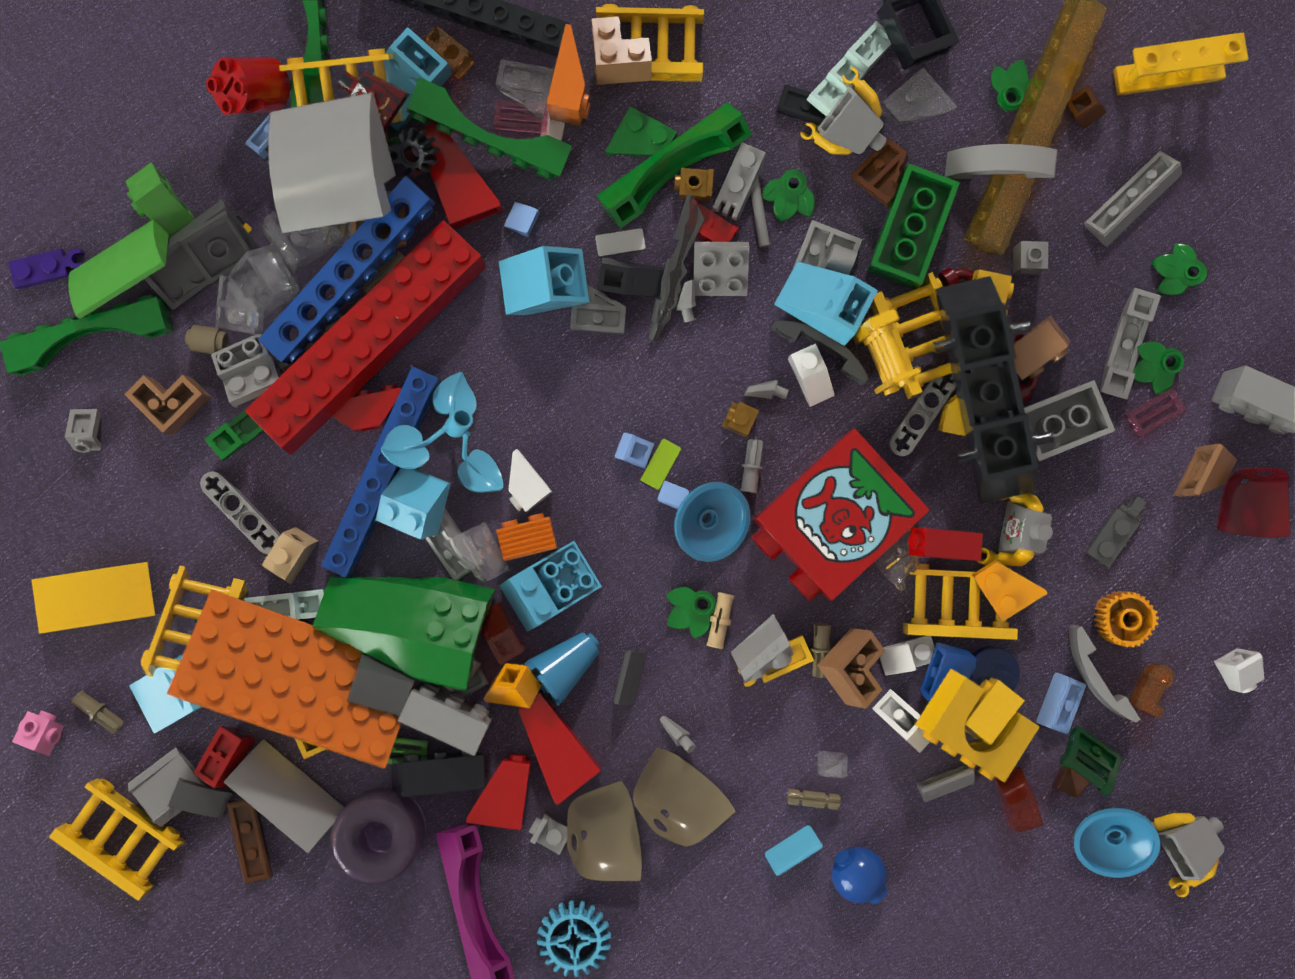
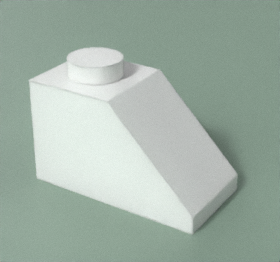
(811, 374)
(525, 484)
(1241, 669)
(901, 719)

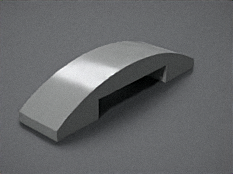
(1001, 159)
(1129, 334)
(1080, 648)

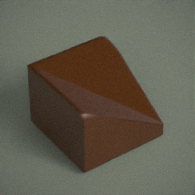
(1086, 107)
(1070, 782)

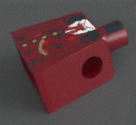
(387, 96)

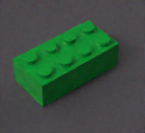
(913, 226)

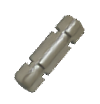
(813, 799)

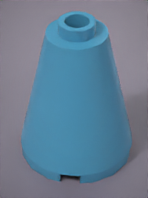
(564, 665)

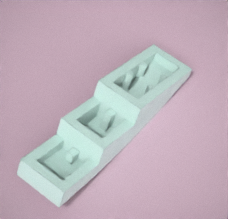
(861, 56)
(294, 605)

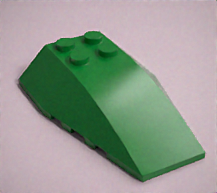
(409, 623)

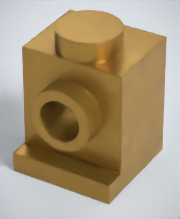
(702, 191)
(740, 418)

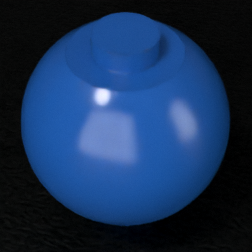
(859, 875)

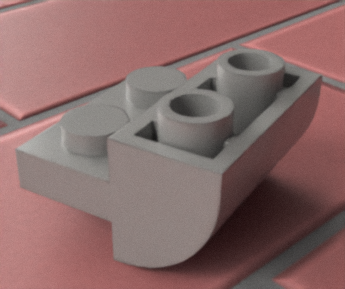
(246, 369)

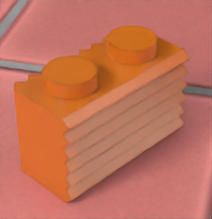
(526, 538)

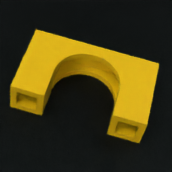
(946, 720)

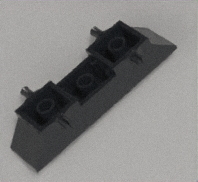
(988, 389)

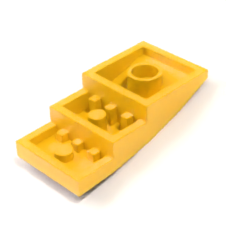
(93, 597)

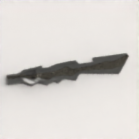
(675, 270)

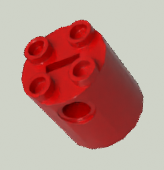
(248, 85)

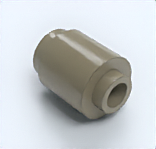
(206, 339)

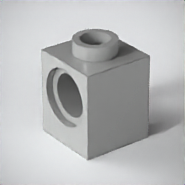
(1030, 257)

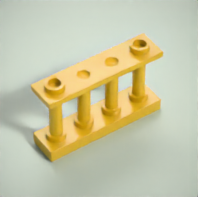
(297, 64)
(1180, 64)
(662, 67)
(881, 304)
(884, 350)
(178, 584)
(946, 625)
(92, 851)

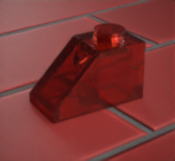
(1019, 802)

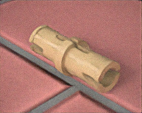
(720, 620)

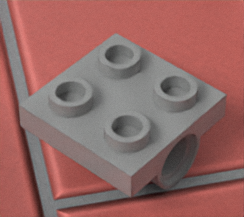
(829, 248)
(721, 268)

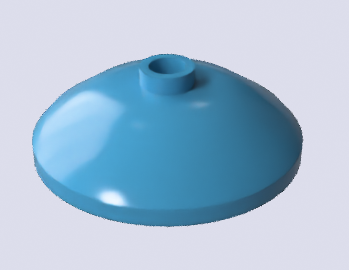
(722, 528)
(1116, 853)

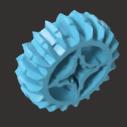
(562, 939)

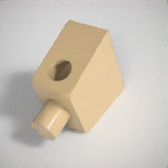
(289, 554)

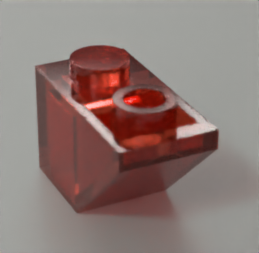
(501, 634)

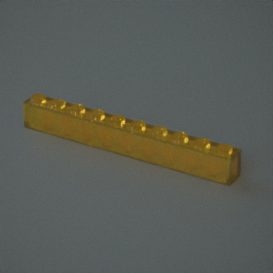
(1036, 121)

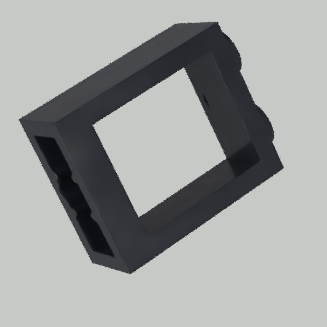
(939, 23)

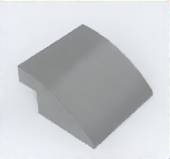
(329, 163)

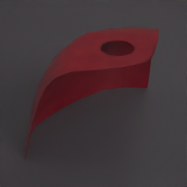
(1256, 507)

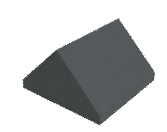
(379, 686)

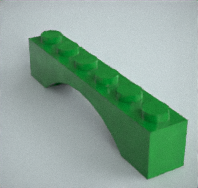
(316, 50)
(433, 104)
(712, 135)
(35, 350)

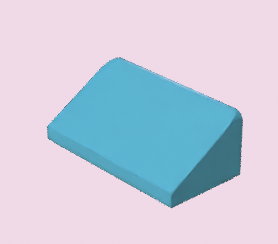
(793, 850)

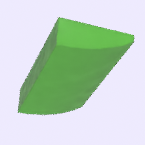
(118, 268)

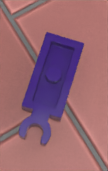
(43, 267)

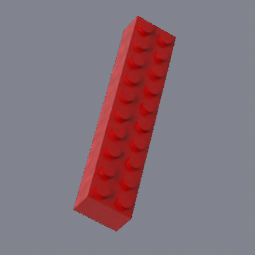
(366, 338)

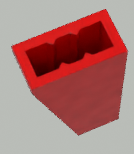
(459, 185)
(558, 749)

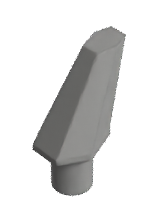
(687, 301)
(767, 390)
(678, 734)

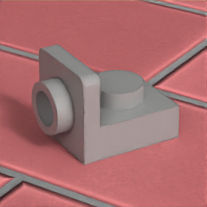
(83, 430)
(549, 833)

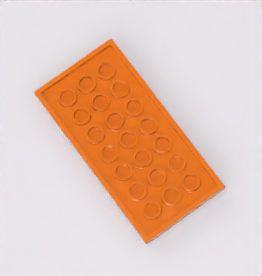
(280, 679)

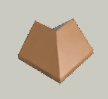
(1206, 471)

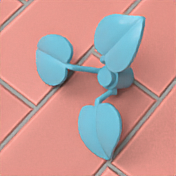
(453, 398)

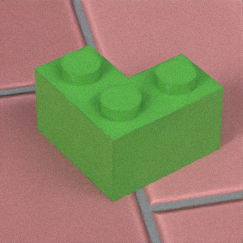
(156, 199)

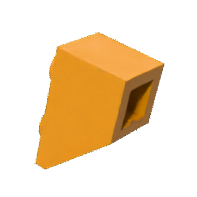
(513, 686)

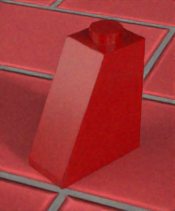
(945, 544)
(505, 795)

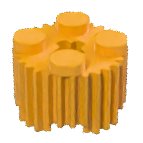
(1111, 613)

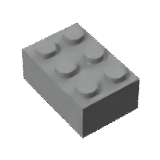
(1257, 398)
(1072, 418)
(446, 717)

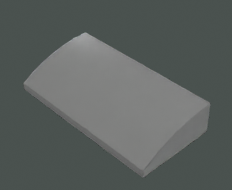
(285, 795)

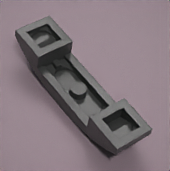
(851, 367)

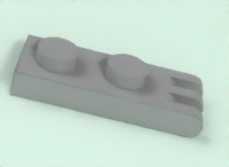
(740, 180)

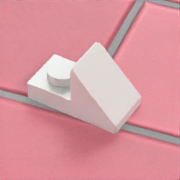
(907, 655)

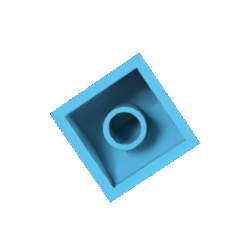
(414, 503)

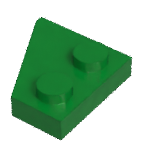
(640, 135)

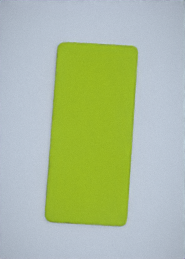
(660, 464)

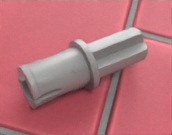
(752, 466)

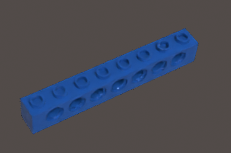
(277, 335)
(362, 510)

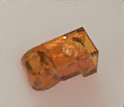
(450, 50)
(1151, 688)

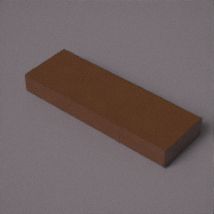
(249, 841)

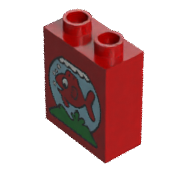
(838, 517)

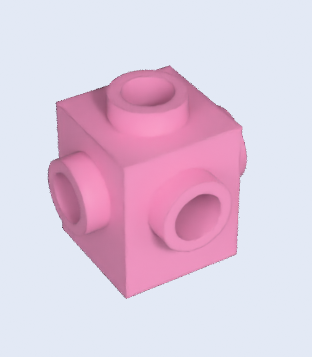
(38, 732)

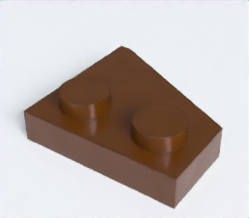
(882, 172)

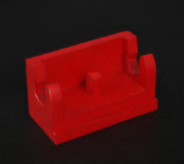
(715, 227)
(223, 756)

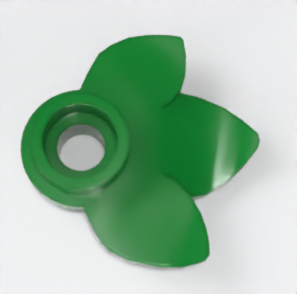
(1010, 82)
(788, 199)
(1175, 270)
(1154, 368)
(686, 611)

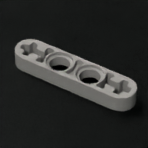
(926, 413)
(239, 515)

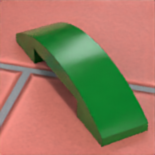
(234, 435)

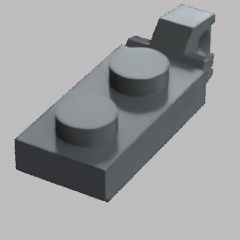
(1115, 532)

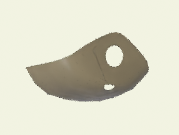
(689, 797)
(612, 832)

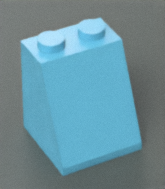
(543, 280)

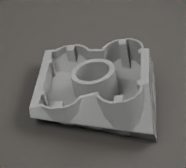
(763, 650)
(157, 783)

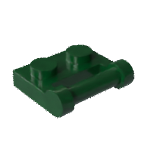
(1096, 755)

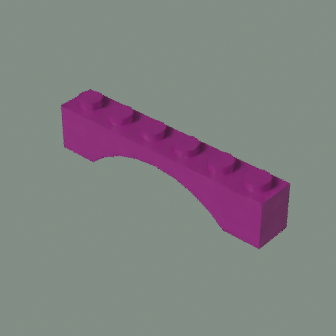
(461, 859)

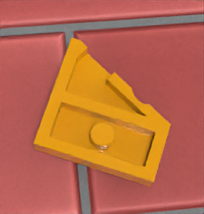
(1006, 589)

